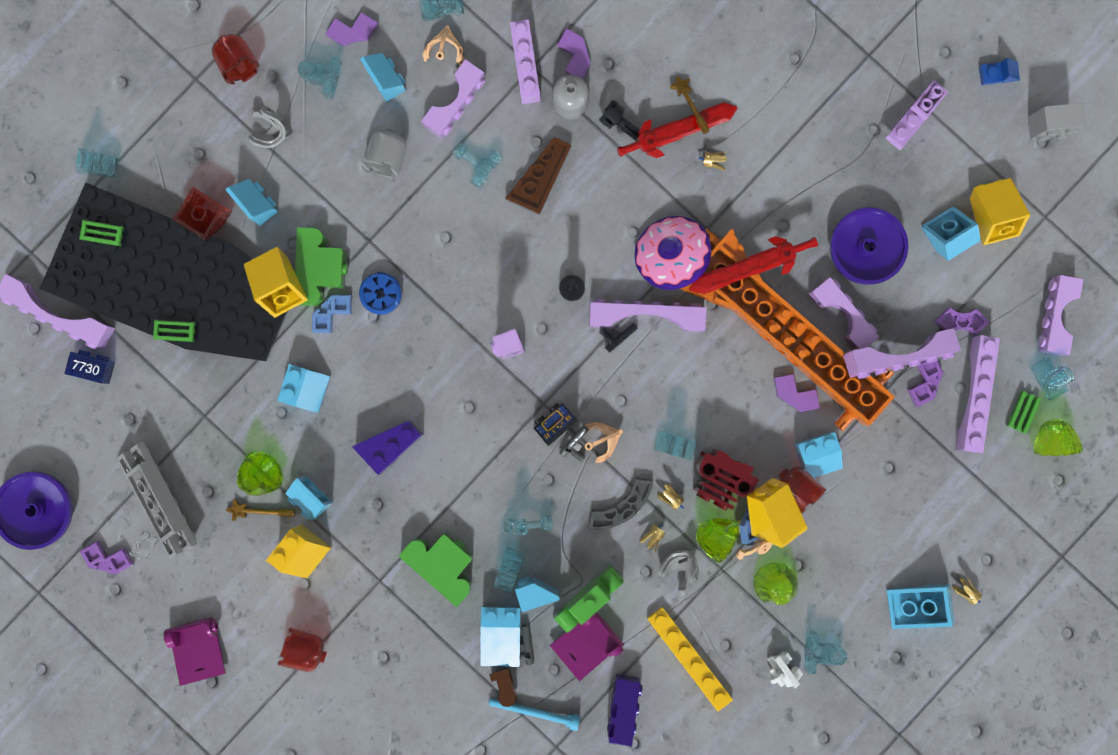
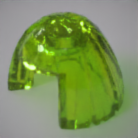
(1057, 439)
(259, 474)
(717, 537)
(775, 583)

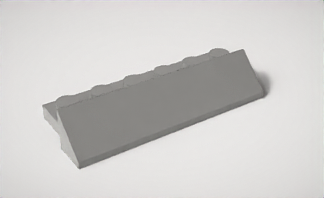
(157, 500)

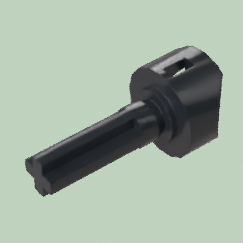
(613, 116)
(572, 288)

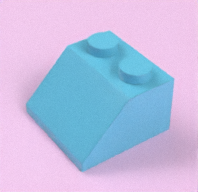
(383, 75)
(252, 201)
(951, 233)
(303, 388)
(820, 454)
(308, 498)
(535, 593)

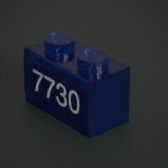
(88, 367)

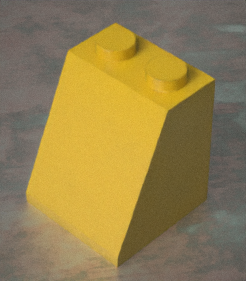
(998, 211)
(274, 282)
(775, 513)
(298, 552)

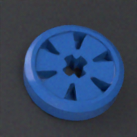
(370, 299)

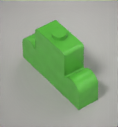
(317, 265)
(441, 565)
(589, 599)

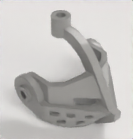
(267, 139)
(672, 563)

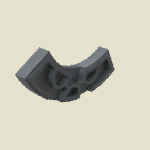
(624, 509)

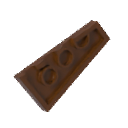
(536, 184)

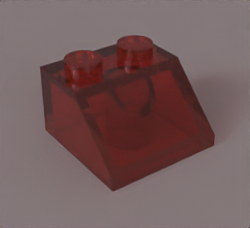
(202, 214)

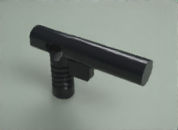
(616, 336)

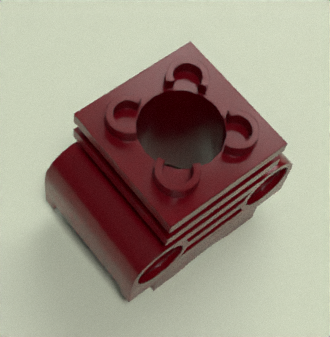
(723, 478)

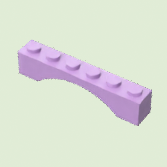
(22, 294)
(687, 318)
(868, 360)
(983, 366)

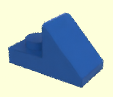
(999, 72)

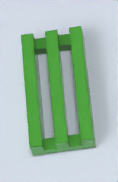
(118, 236)
(191, 331)
(1036, 400)

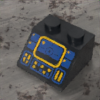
(555, 423)

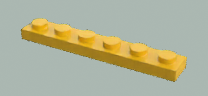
(689, 659)

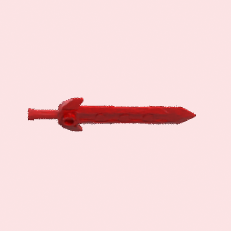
(652, 139)
(782, 254)

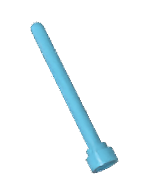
(571, 721)

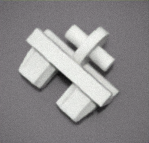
(782, 673)

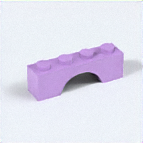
(525, 61)
(440, 119)
(859, 332)
(1054, 336)
(507, 345)

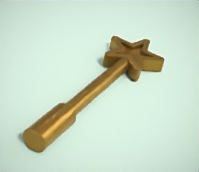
(682, 87)
(240, 510)

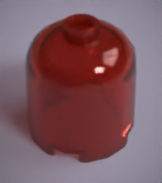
(234, 58)
(803, 486)
(302, 651)

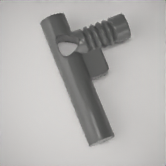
(575, 445)
(526, 646)

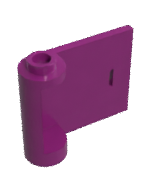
(587, 646)
(194, 648)

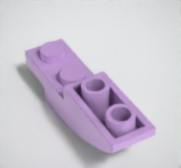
(916, 115)

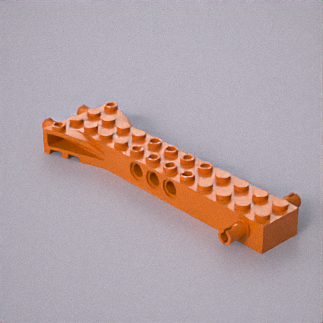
(795, 337)

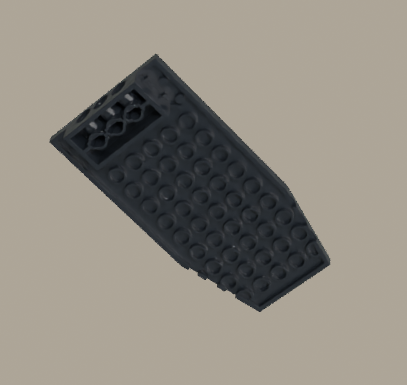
(160, 275)

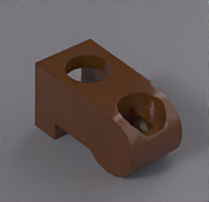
(506, 687)

